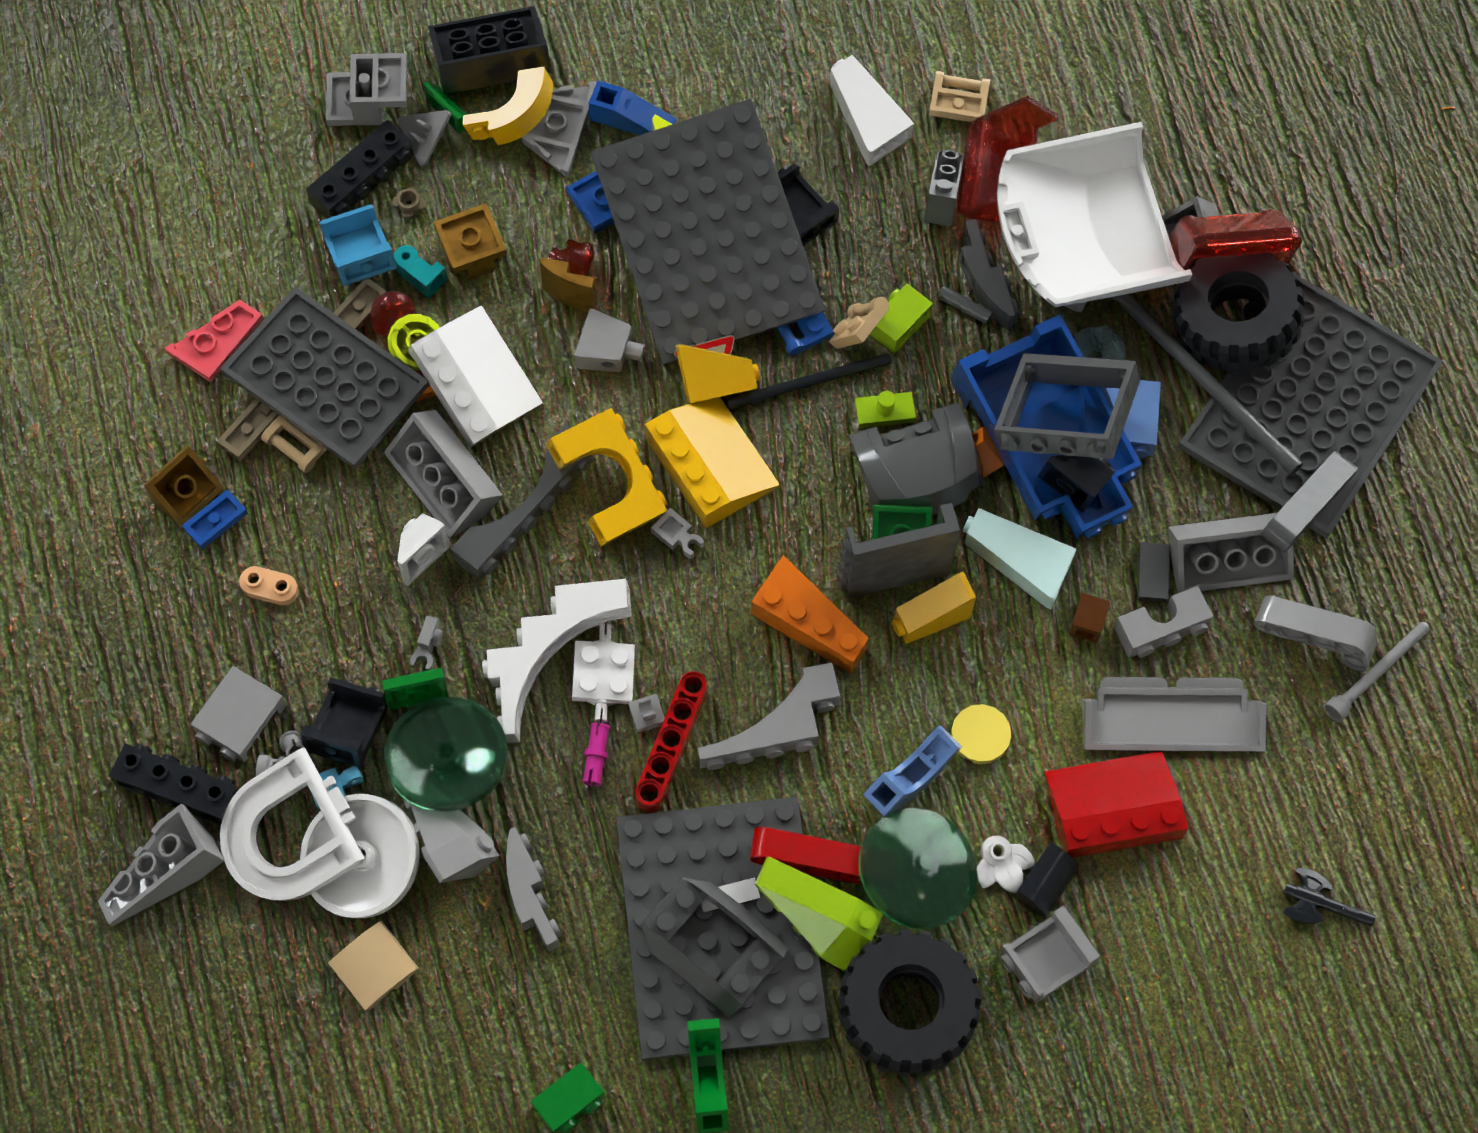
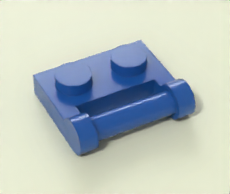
(813, 331)

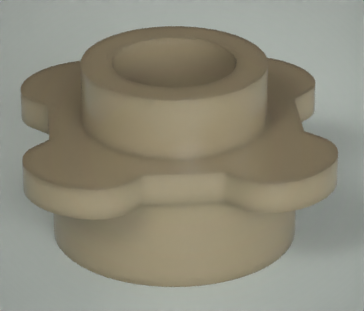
(405, 196)

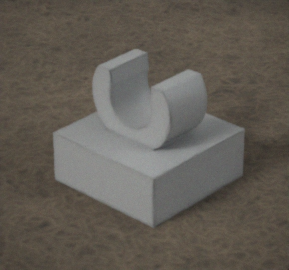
(646, 713)

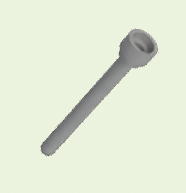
(1339, 707)

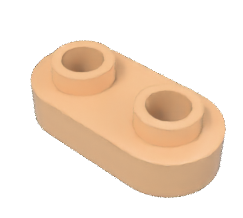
(267, 585)

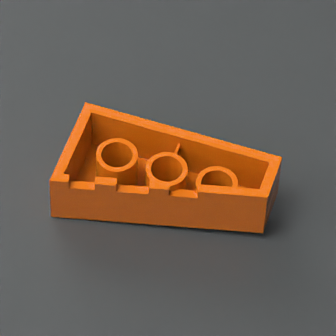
(806, 615)

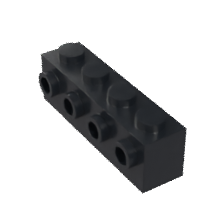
(360, 171)
(173, 783)

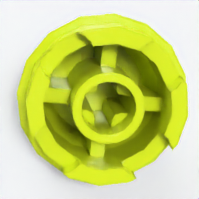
(406, 332)

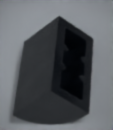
(1047, 880)

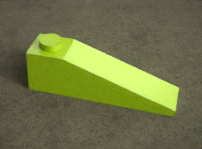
(825, 916)

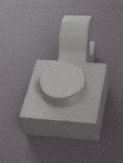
(428, 638)

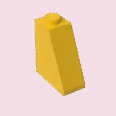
(714, 374)
(935, 609)

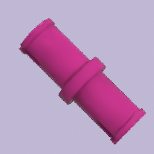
(596, 754)

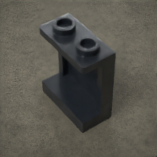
(807, 207)
(346, 722)

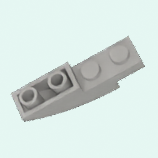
(524, 880)

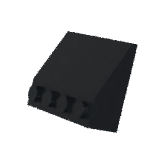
(488, 49)

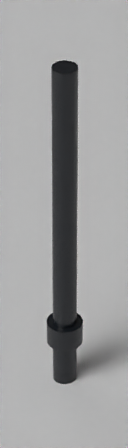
(757, 395)

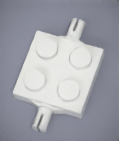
(603, 672)

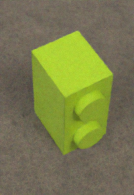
(905, 315)

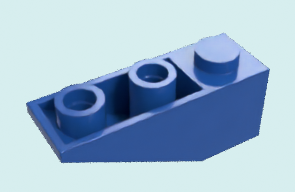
(623, 109)

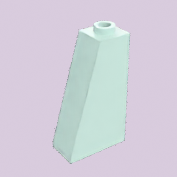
(1021, 554)

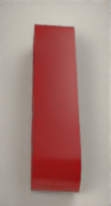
(673, 728)
(807, 854)

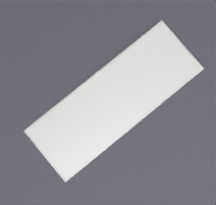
(739, 891)

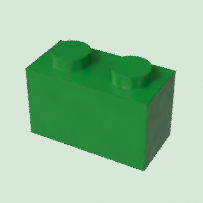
(569, 1100)

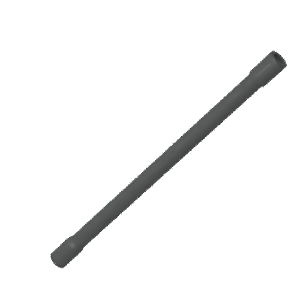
(1279, 452)

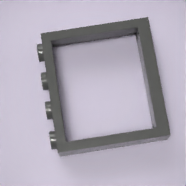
(1067, 371)

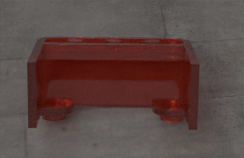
(985, 150)
(1234, 235)

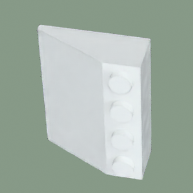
(474, 375)

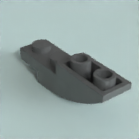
(986, 281)

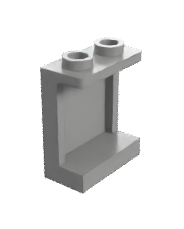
(236, 714)
(1049, 955)

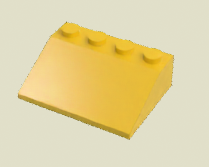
(709, 459)

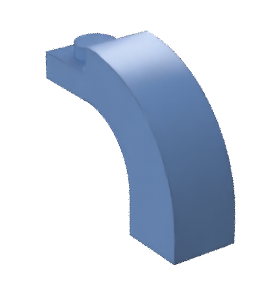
(913, 775)

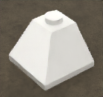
(420, 545)

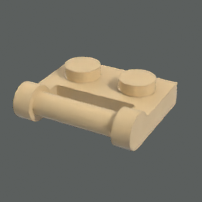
(958, 103)
(860, 322)
(305, 462)

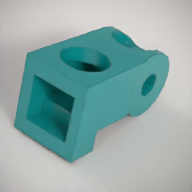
(418, 271)

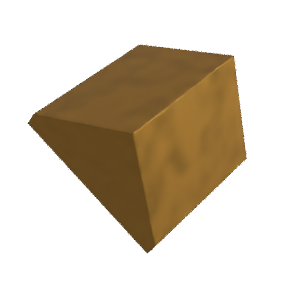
(183, 486)

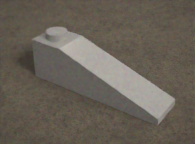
(453, 843)
(170, 860)

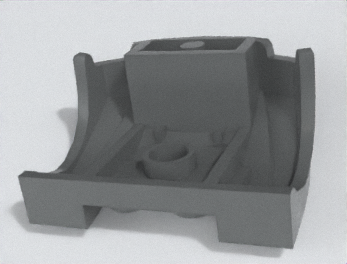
(920, 463)

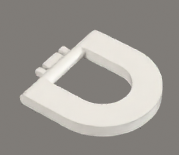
(260, 795)

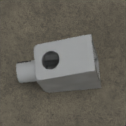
(606, 344)

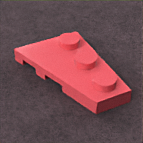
(217, 341)

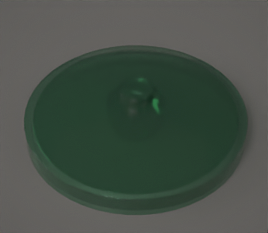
(446, 754)
(918, 868)

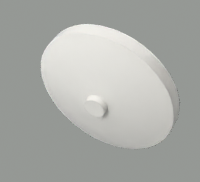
(390, 856)

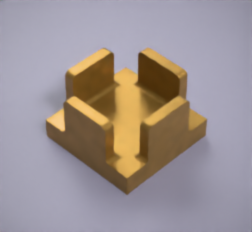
(470, 241)

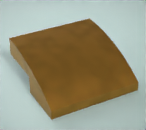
(568, 288)

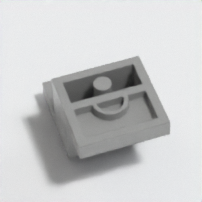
(369, 86)

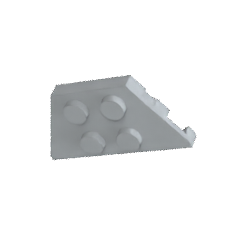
(561, 129)

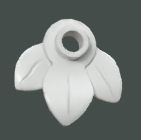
(1007, 867)

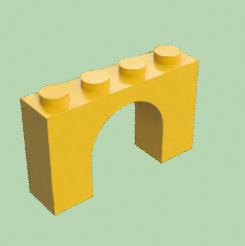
(606, 436)

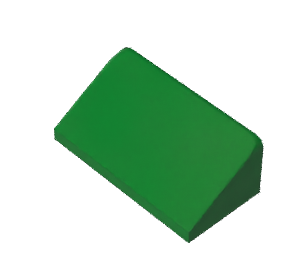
(440, 101)

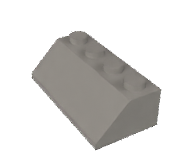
(442, 472)
(1227, 554)

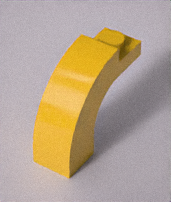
(518, 115)

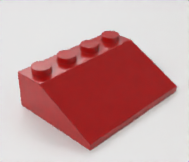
(1115, 804)

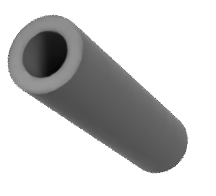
(965, 305)

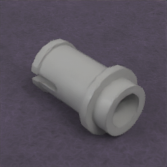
(286, 742)

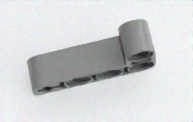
(1319, 628)

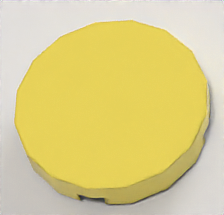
(981, 733)

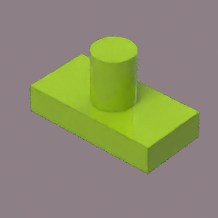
(885, 409)

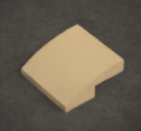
(373, 965)

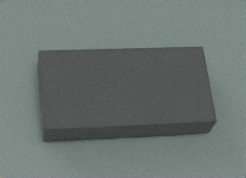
(1153, 572)

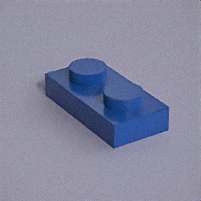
(214, 519)

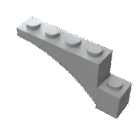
(785, 729)

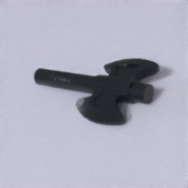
(1310, 898)

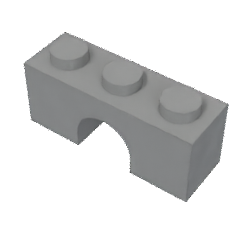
(1142, 634)

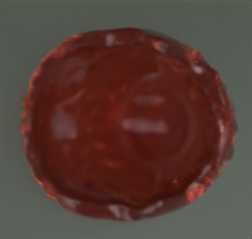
(577, 254)
(388, 309)

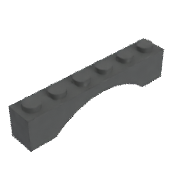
(485, 544)

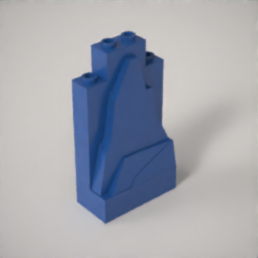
(984, 385)

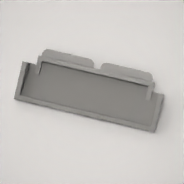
(1187, 717)

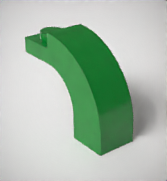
(707, 1076)

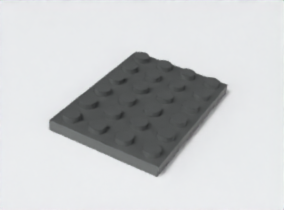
(325, 377)

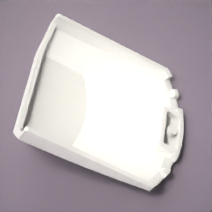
(1085, 218)

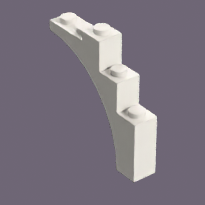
(540, 637)

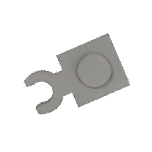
(675, 530)

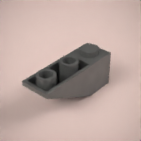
(944, 187)

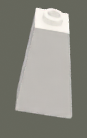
(869, 111)

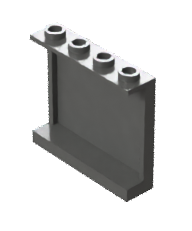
(899, 557)

